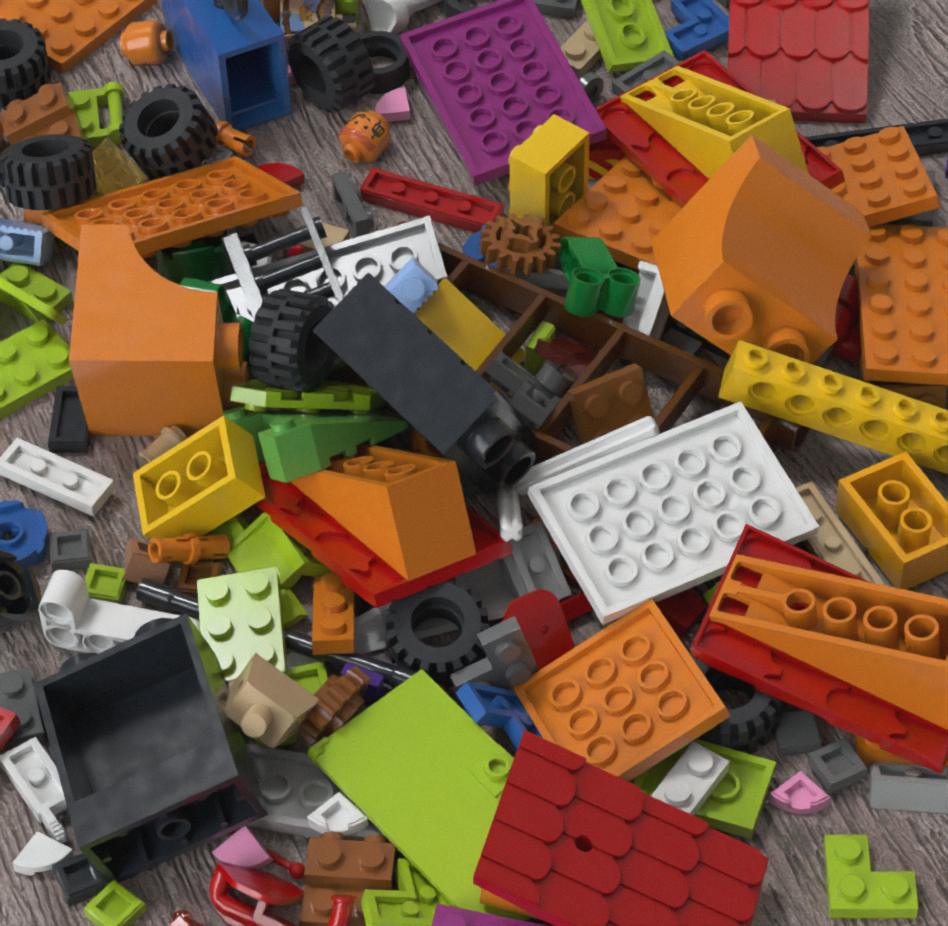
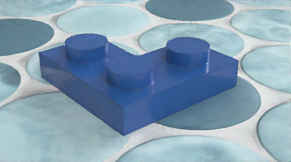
(701, 30)
(498, 709)

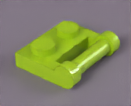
(87, 109)

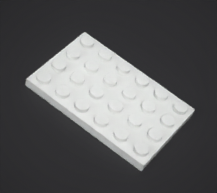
(669, 510)

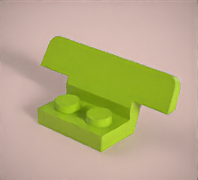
(34, 294)
(268, 546)

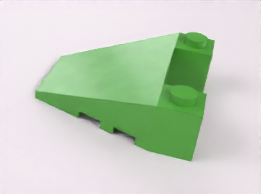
(303, 442)

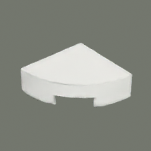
(338, 816)
(40, 855)

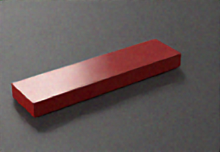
(430, 200)

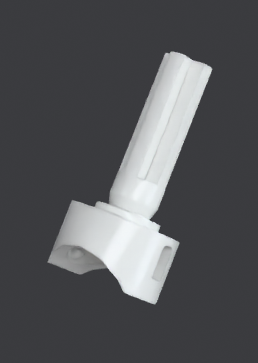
(393, 14)

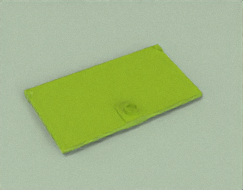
(423, 782)

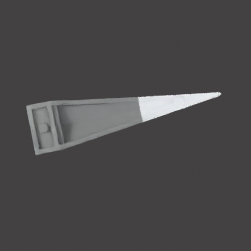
(497, 583)

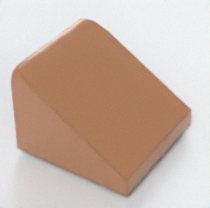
(139, 564)

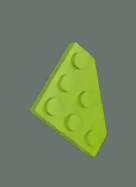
(329, 395)

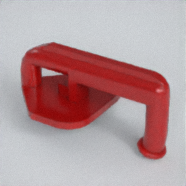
(545, 622)
(269, 891)

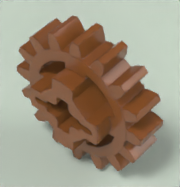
(519, 244)
(337, 705)

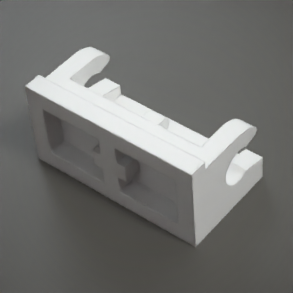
(651, 303)

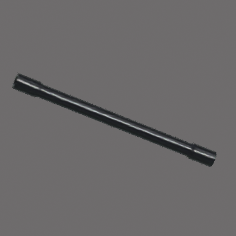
(172, 599)

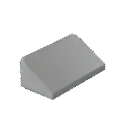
(908, 787)

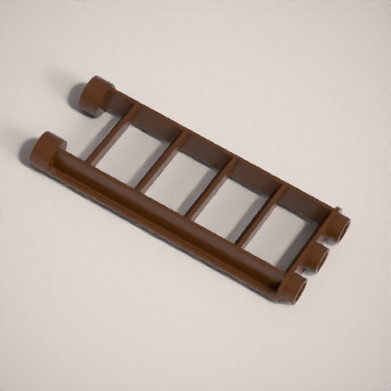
(601, 332)

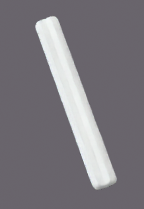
(592, 450)
(509, 513)

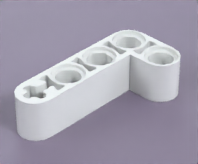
(88, 624)

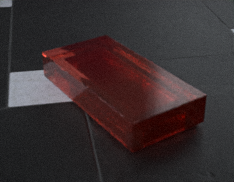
(565, 351)

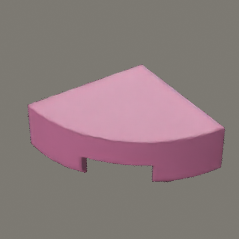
(394, 105)
(800, 796)
(243, 850)

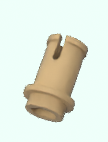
(167, 440)

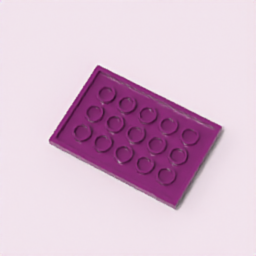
(496, 80)

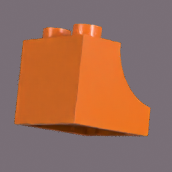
(760, 256)
(146, 346)

